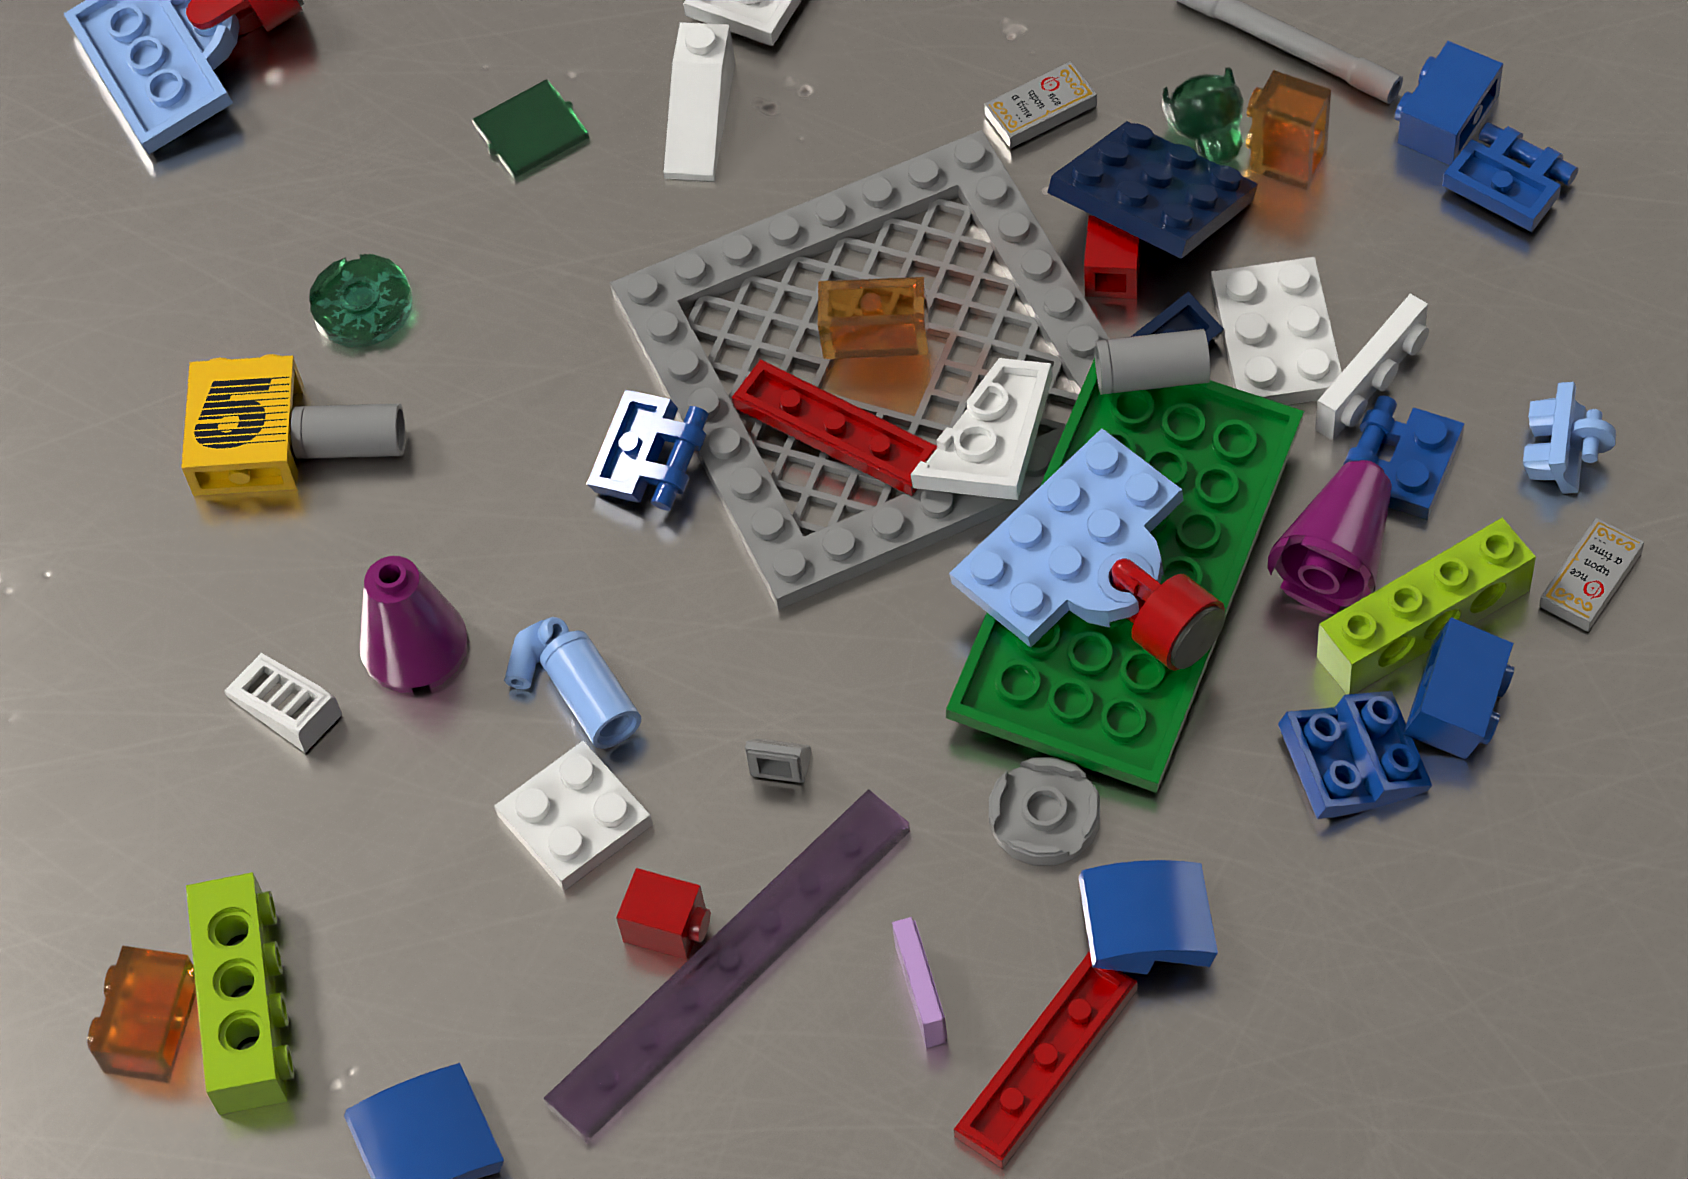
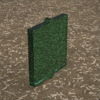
(530, 128)

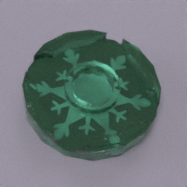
(360, 300)

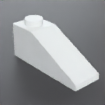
(698, 100)

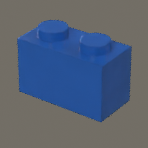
(1448, 102)
(1460, 689)

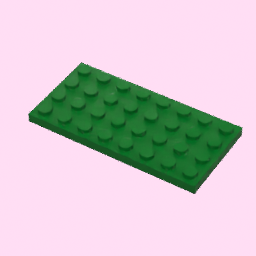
(1089, 686)

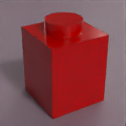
(1111, 261)
(663, 914)

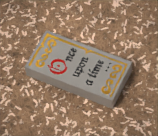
(1040, 104)
(1591, 574)

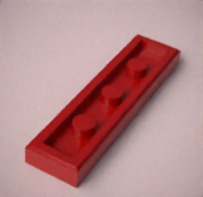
(832, 425)
(1044, 1061)

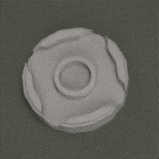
(1044, 811)

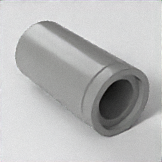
(1152, 361)
(348, 431)

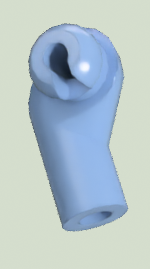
(528, 649)

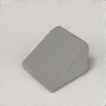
(778, 760)

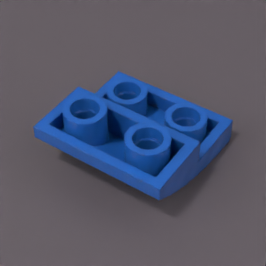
(1354, 754)
(1147, 914)
(425, 1130)

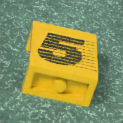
(240, 425)

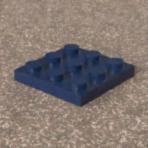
(1153, 188)

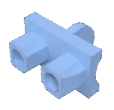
(1574, 438)

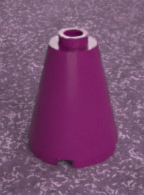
(1337, 541)
(408, 628)

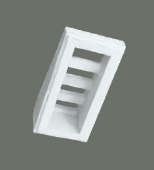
(309, 725)

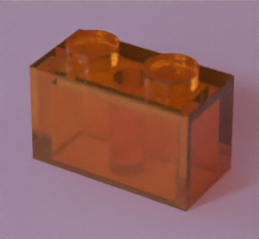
(1288, 129)
(873, 318)
(143, 1014)

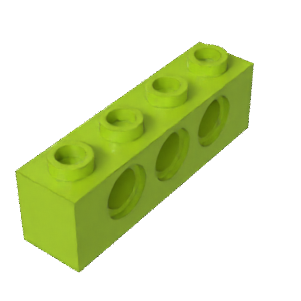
(1411, 611)
(218, 913)

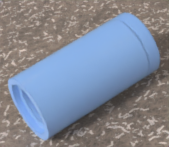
(590, 689)

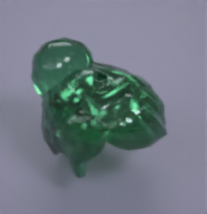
(1208, 112)

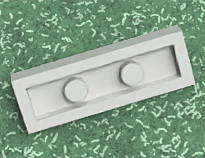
(1372, 368)

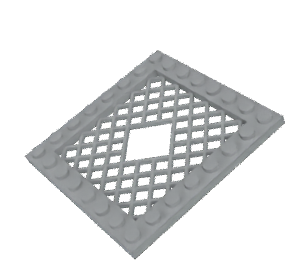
(657, 296)

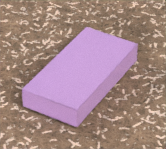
(920, 982)

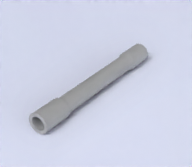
(1356, 71)

